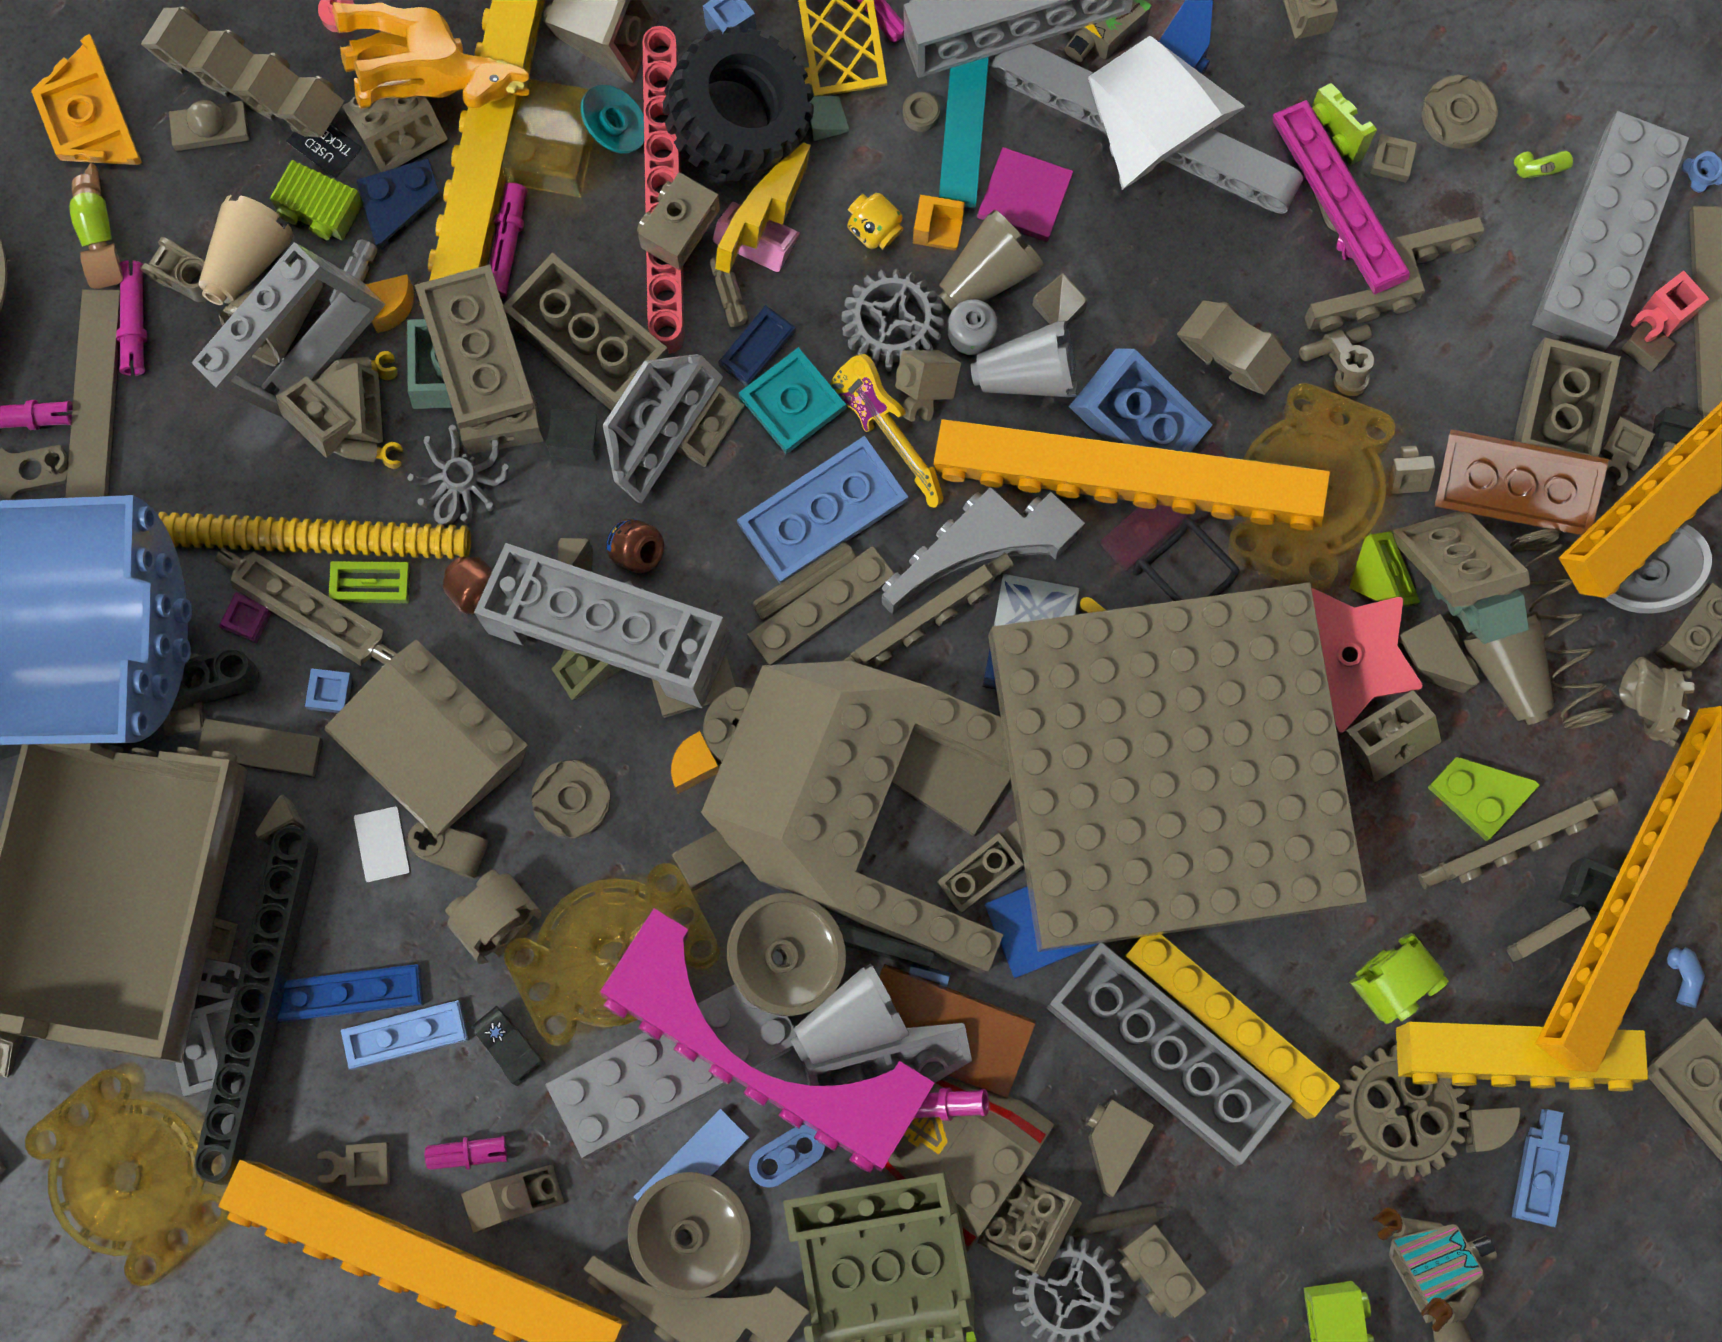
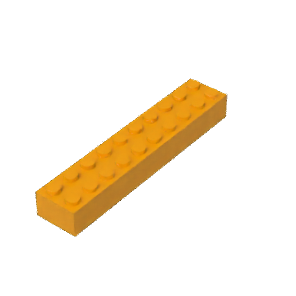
(410, 1260)

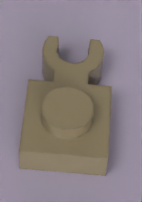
(1625, 448)
(363, 1165)

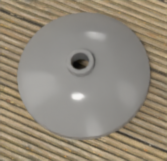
(1678, 571)

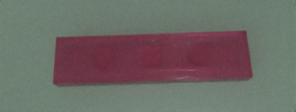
(1145, 528)

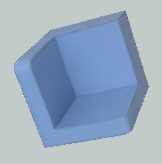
(728, 13)

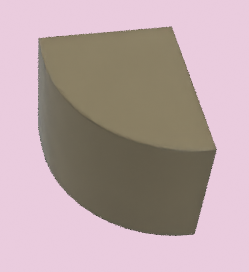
(1490, 1128)

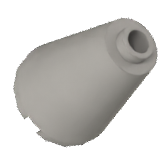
(1030, 364)
(850, 1020)

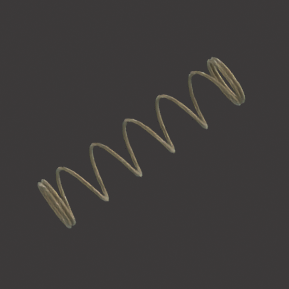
(1519, 545)

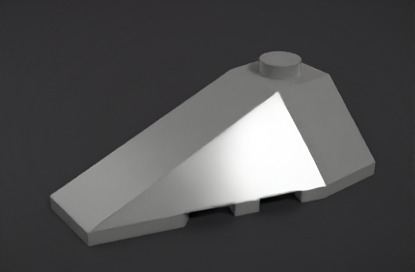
(928, 1050)

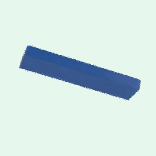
(350, 993)

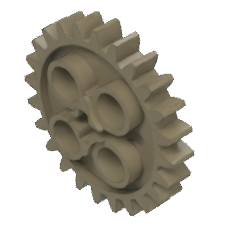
(1367, 1122)

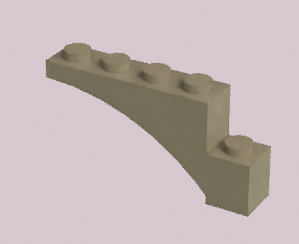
(705, 1319)

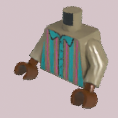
(1436, 1265)

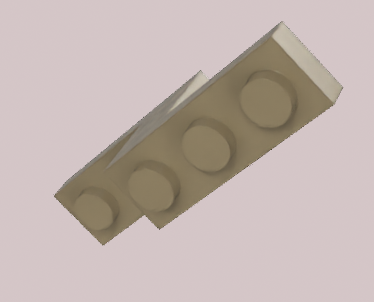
(1403, 297)

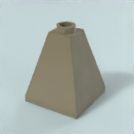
(604, 30)

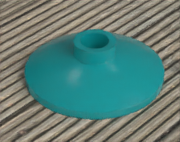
(613, 118)

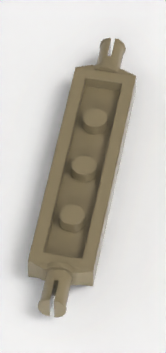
(306, 607)
(938, 610)
(1504, 850)

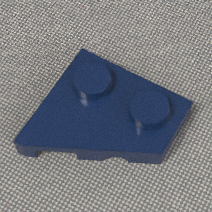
(397, 198)

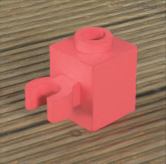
(1671, 306)

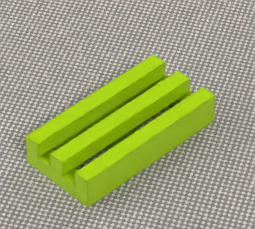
(369, 567)

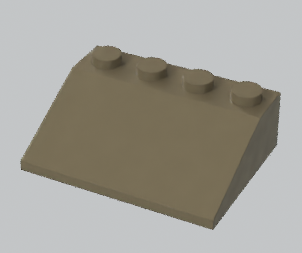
(427, 738)

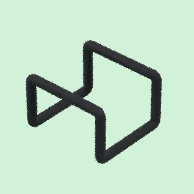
(1144, 565)

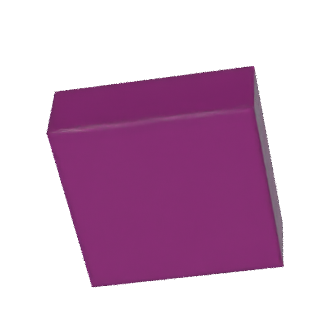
(245, 618)

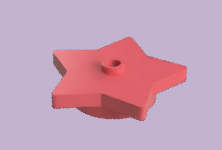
(1379, 663)

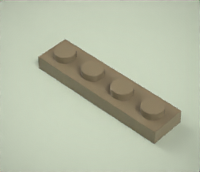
(820, 607)

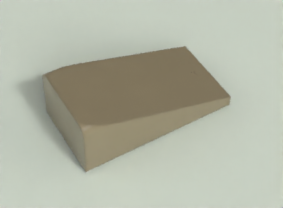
(706, 859)

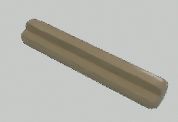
(803, 581)

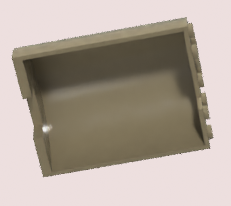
(112, 892)

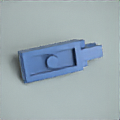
(1542, 1171)

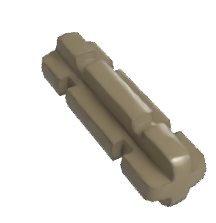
(730, 296)

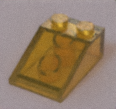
(549, 140)

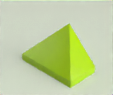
(1382, 572)

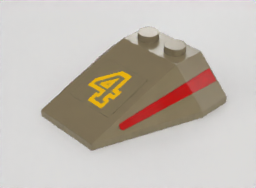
(977, 1153)

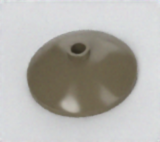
(809, 947)
(716, 1232)

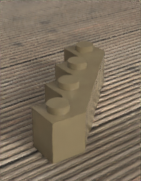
(229, 67)

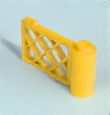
(814, 69)

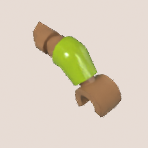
(92, 227)

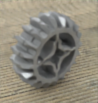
(866, 306)
(1101, 1304)

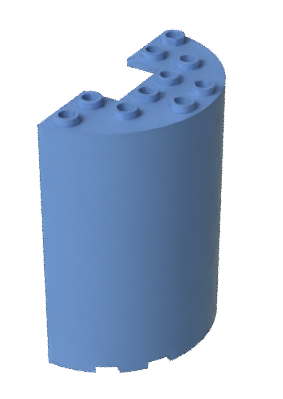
(88, 621)

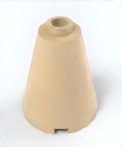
(241, 248)

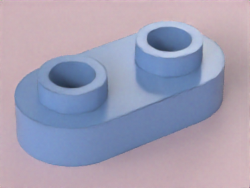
(787, 1156)

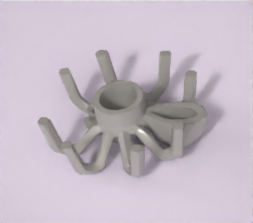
(459, 478)

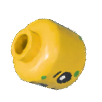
(875, 221)

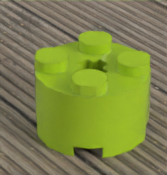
(1398, 979)

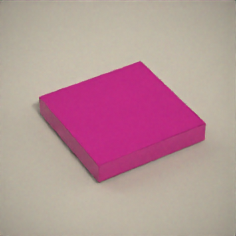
(1026, 193)

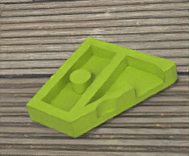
(1347, 133)
(1481, 794)

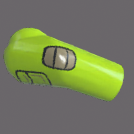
(1544, 166)

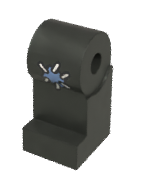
(507, 1046)

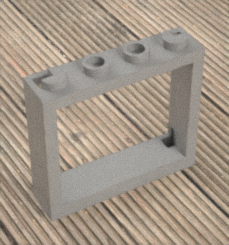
(264, 312)

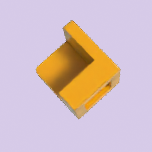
(938, 222)

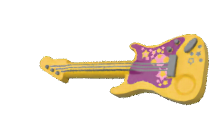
(863, 392)

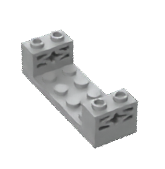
(604, 621)

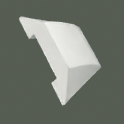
(1155, 106)

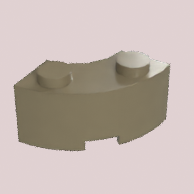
(1223, 336)

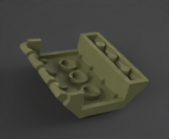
(884, 1263)

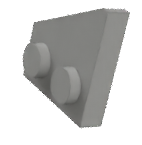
(203, 1048)

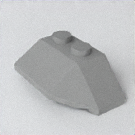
(655, 418)

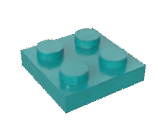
(792, 400)

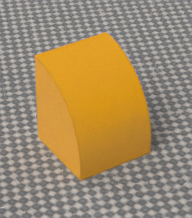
(399, 300)
(692, 763)

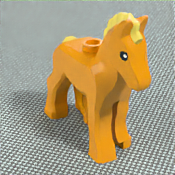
(418, 58)

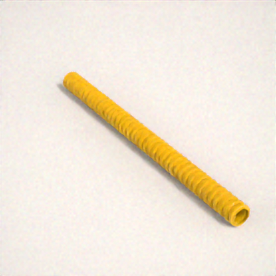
(317, 535)

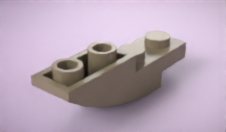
(984, 869)

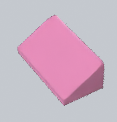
(773, 246)

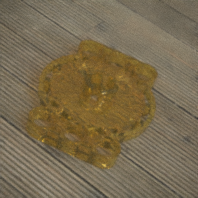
(573, 961)
(160, 1185)

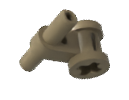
(1352, 360)

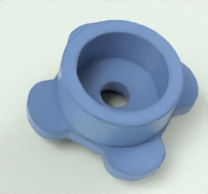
(1708, 161)

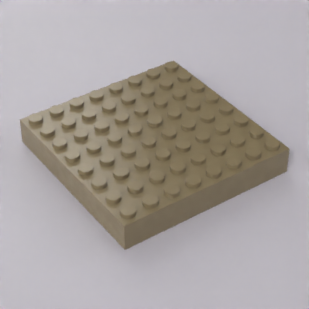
(1175, 767)

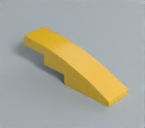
(766, 202)

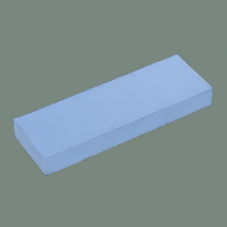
(404, 1035)
(704, 1151)

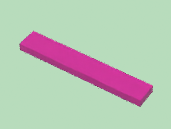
(1341, 197)

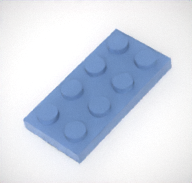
(822, 509)

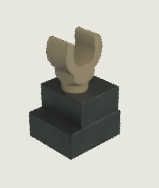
(1671, 427)

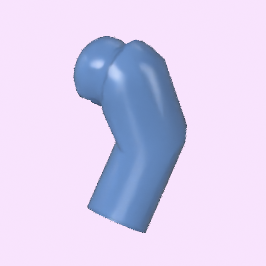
(1691, 972)

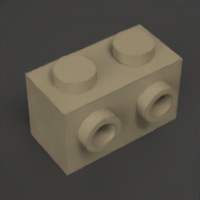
(1162, 1272)

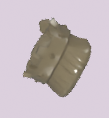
(1658, 697)

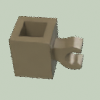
(926, 378)

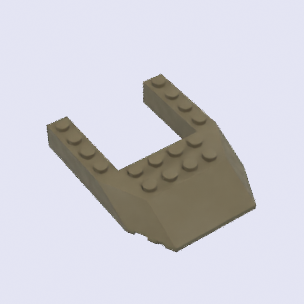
(811, 781)

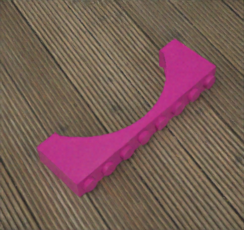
(859, 1116)

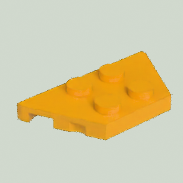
(84, 111)

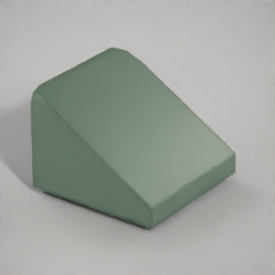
(827, 117)

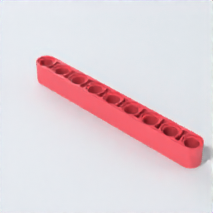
(657, 172)

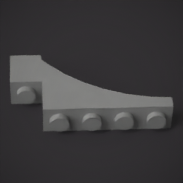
(983, 535)

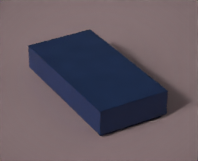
(757, 346)

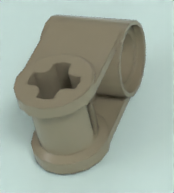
(175, 269)
(454, 850)

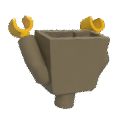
(355, 389)

